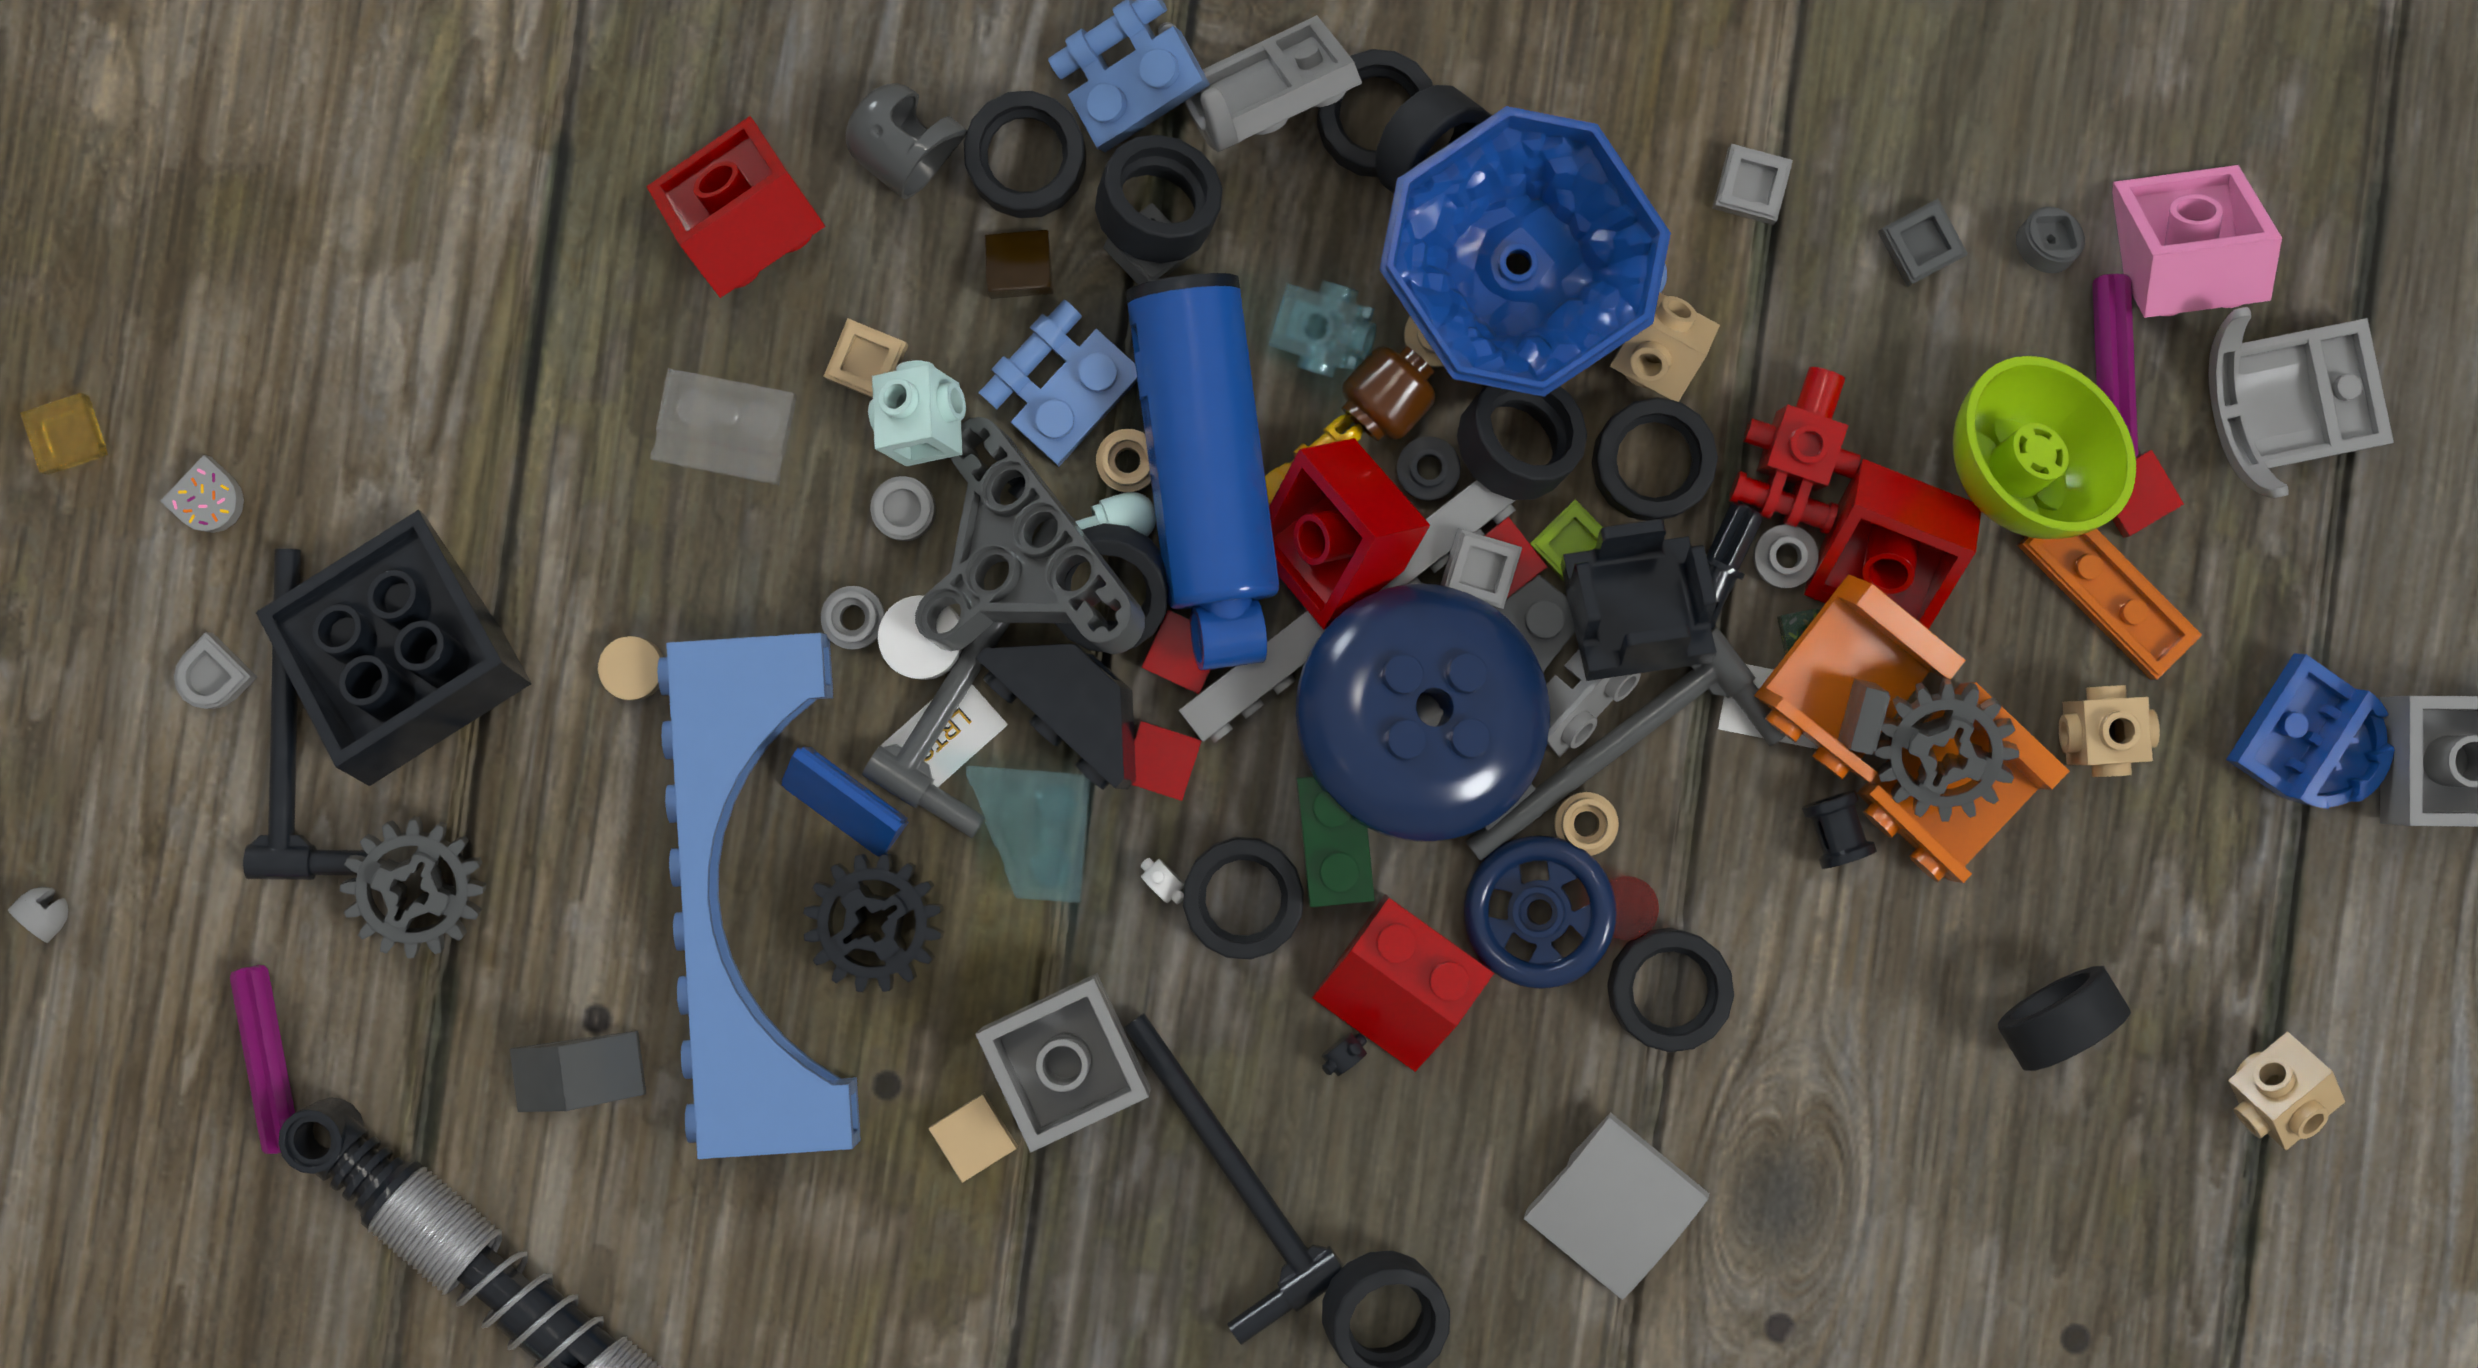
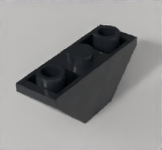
(1073, 702)

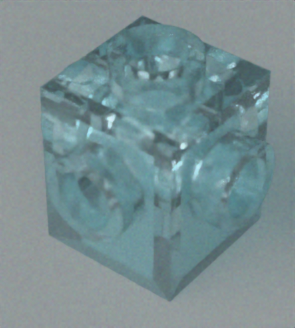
(1304, 325)

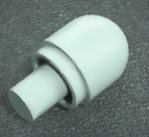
(1123, 509)

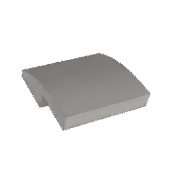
(1616, 1206)

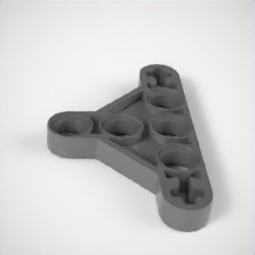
(1036, 575)

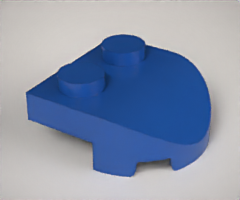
(2316, 738)

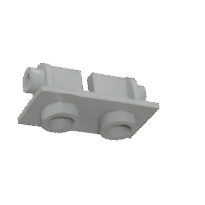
(1576, 709)

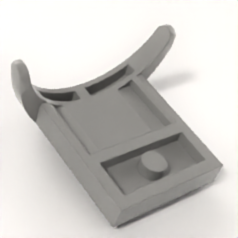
(1271, 83)
(2294, 397)

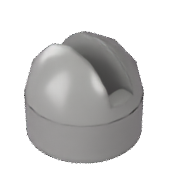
(37, 916)

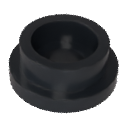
(1414, 483)

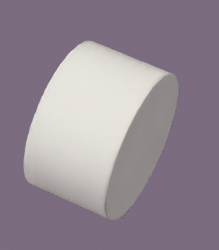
(908, 649)

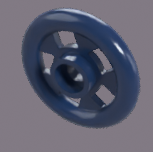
(1593, 922)

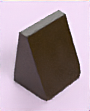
(1018, 264)

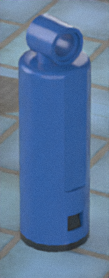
(1205, 461)

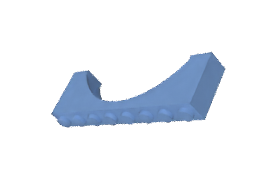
(748, 1079)

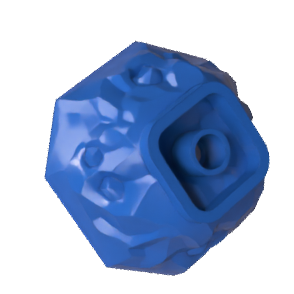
(1538, 192)

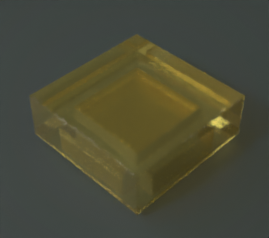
(64, 433)

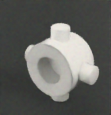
(1162, 880)

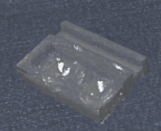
(723, 426)

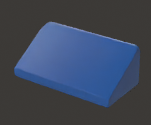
(843, 801)

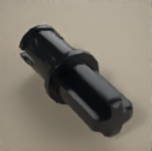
(1730, 550)

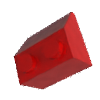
(735, 207)
(1340, 528)
(1900, 539)
(1402, 984)

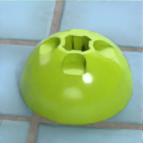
(2043, 449)

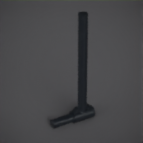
(281, 852)
(1306, 1269)

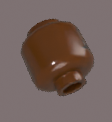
(1389, 392)

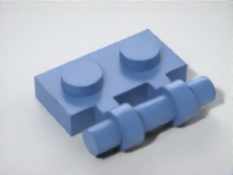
(1139, 86)
(1075, 396)

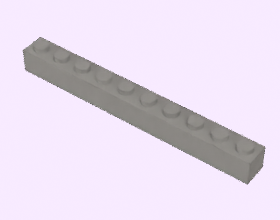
(1287, 651)

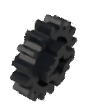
(855, 898)

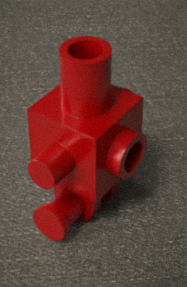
(1799, 449)

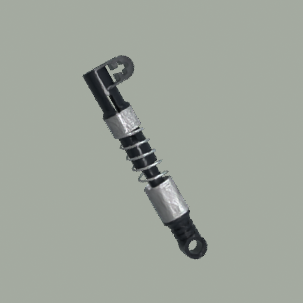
(449, 1241)

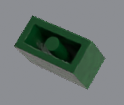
(1333, 849)

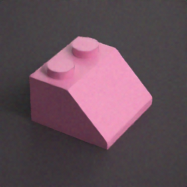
(2195, 241)

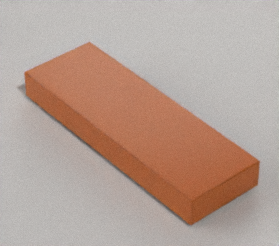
(2115, 598)

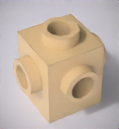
(1668, 350)
(2086, 731)
(2285, 1092)

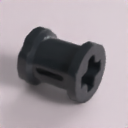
(1839, 829)

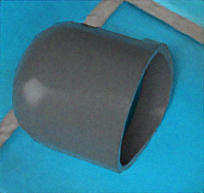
(895, 144)

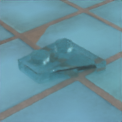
(1037, 827)

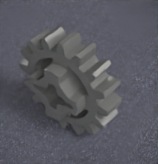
(1971, 761)
(385, 877)

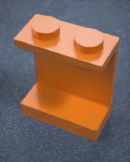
(1852, 637)
(1947, 847)

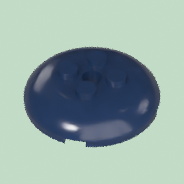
(1364, 725)

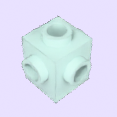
(917, 413)

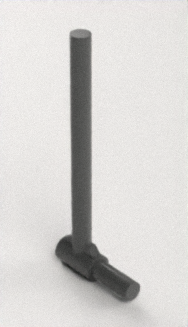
(1723, 677)
(904, 769)

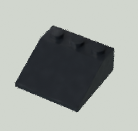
(391, 650)

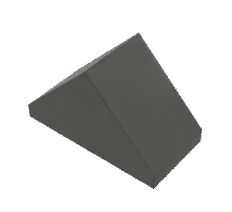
(577, 1072)

